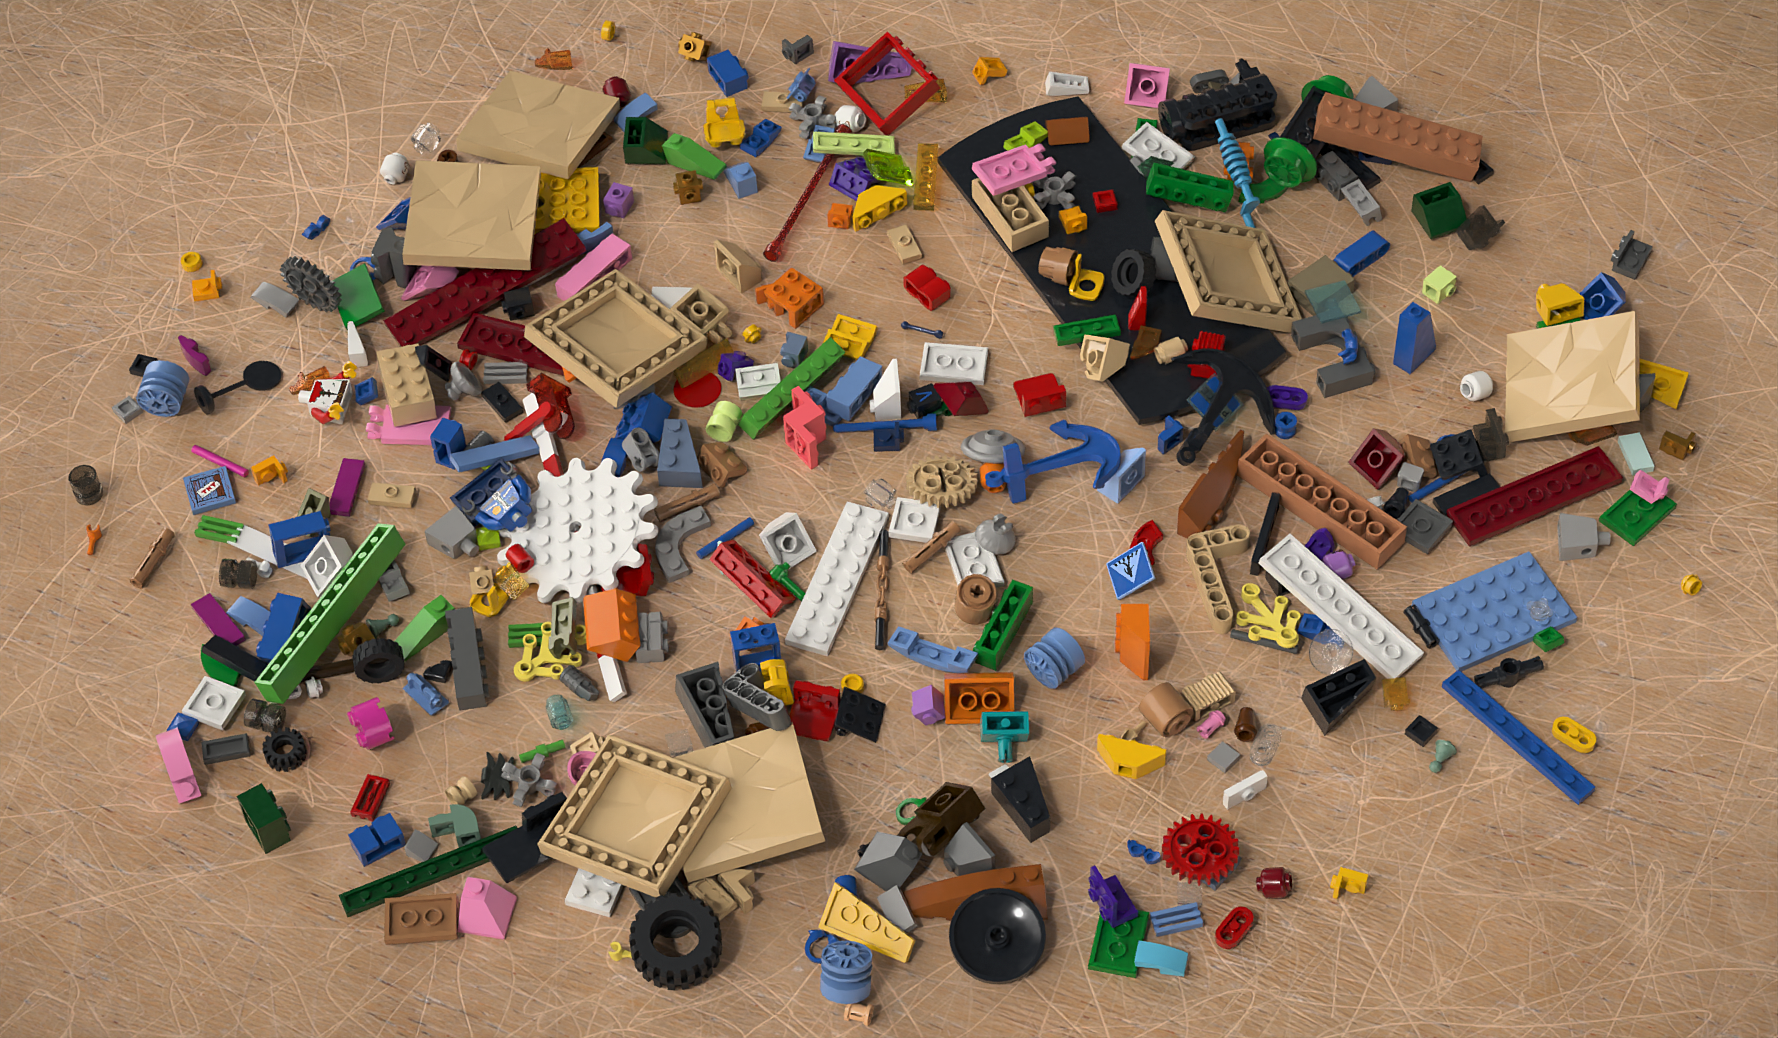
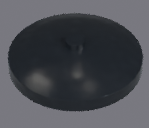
(997, 936)

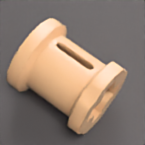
(859, 1012)

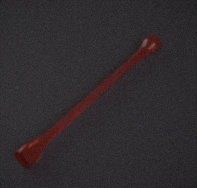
(774, 248)

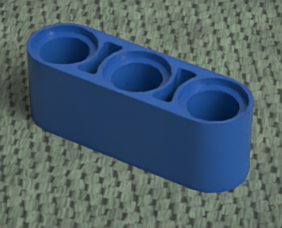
(1362, 253)

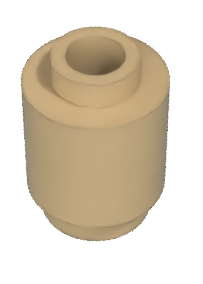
(1170, 349)

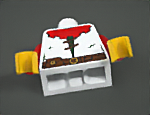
(331, 396)

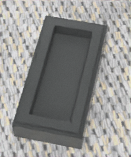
(225, 749)

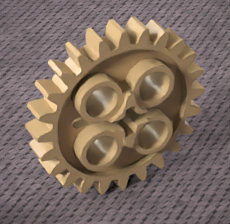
(957, 479)

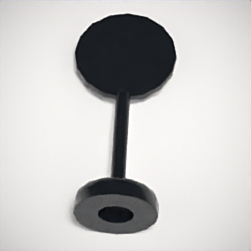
(257, 375)

